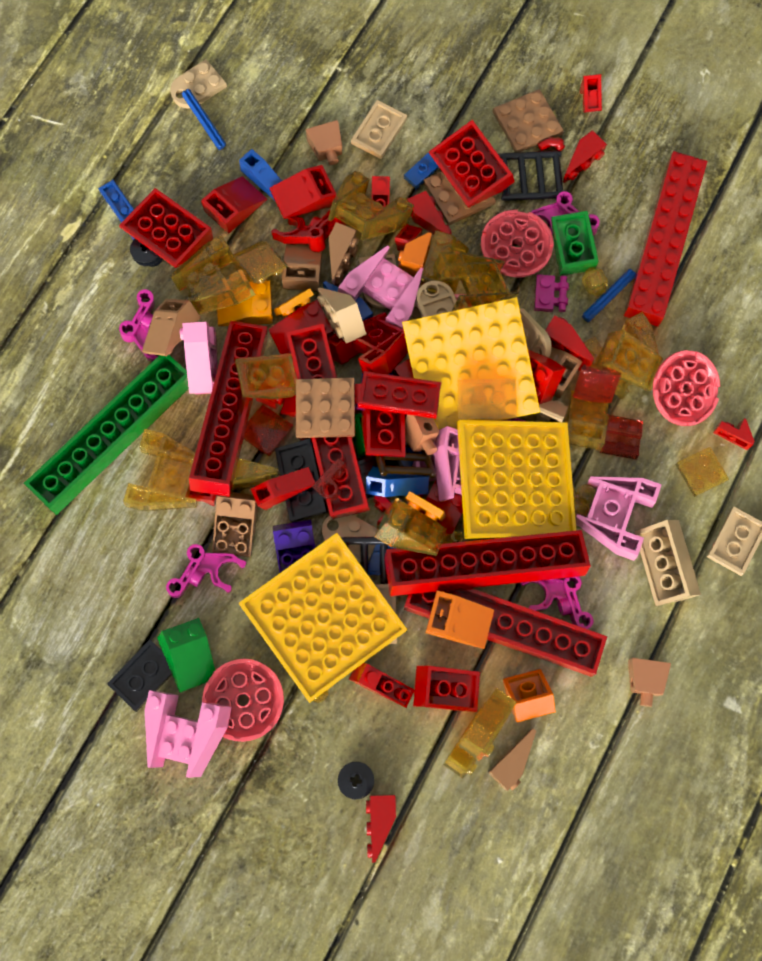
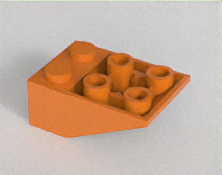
(459, 620)

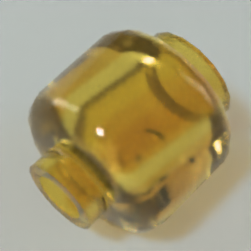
(595, 281)

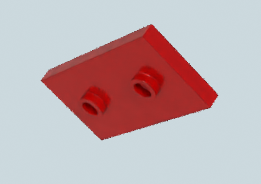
(399, 394)

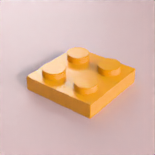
(299, 300)
(420, 504)

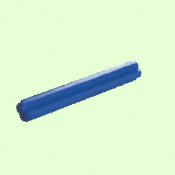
(204, 119)
(601, 302)

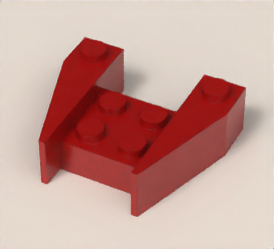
(382, 346)

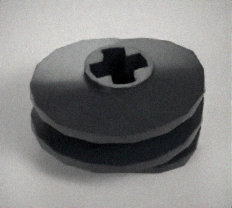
(143, 255)
(360, 790)

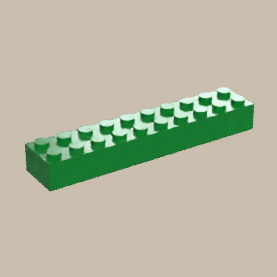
(109, 433)

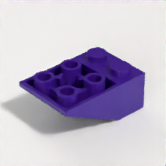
(293, 542)

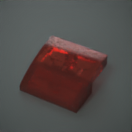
(596, 384)
(266, 430)
(622, 437)

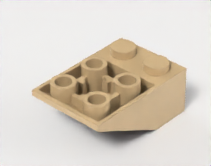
(342, 314)

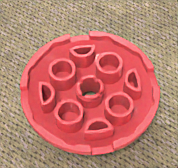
(521, 229)
(700, 388)
(264, 694)

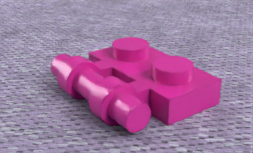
(545, 290)

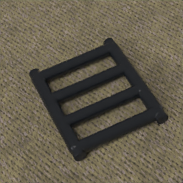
(538, 156)
(364, 542)

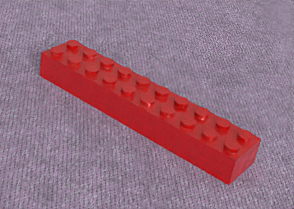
(666, 238)
(314, 360)
(226, 414)
(488, 563)
(528, 631)

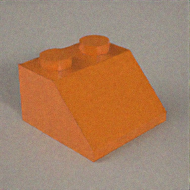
(415, 254)
(531, 693)

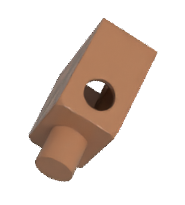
(325, 141)
(421, 433)
(648, 678)

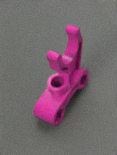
(561, 209)
(140, 323)
(199, 567)
(566, 599)

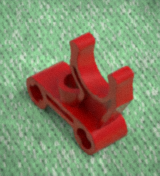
(312, 234)

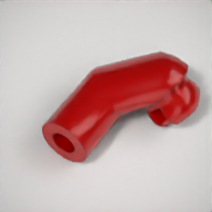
(551, 141)

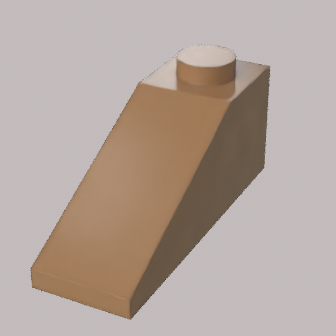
(512, 765)

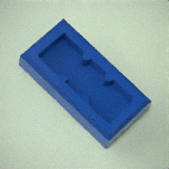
(421, 171)

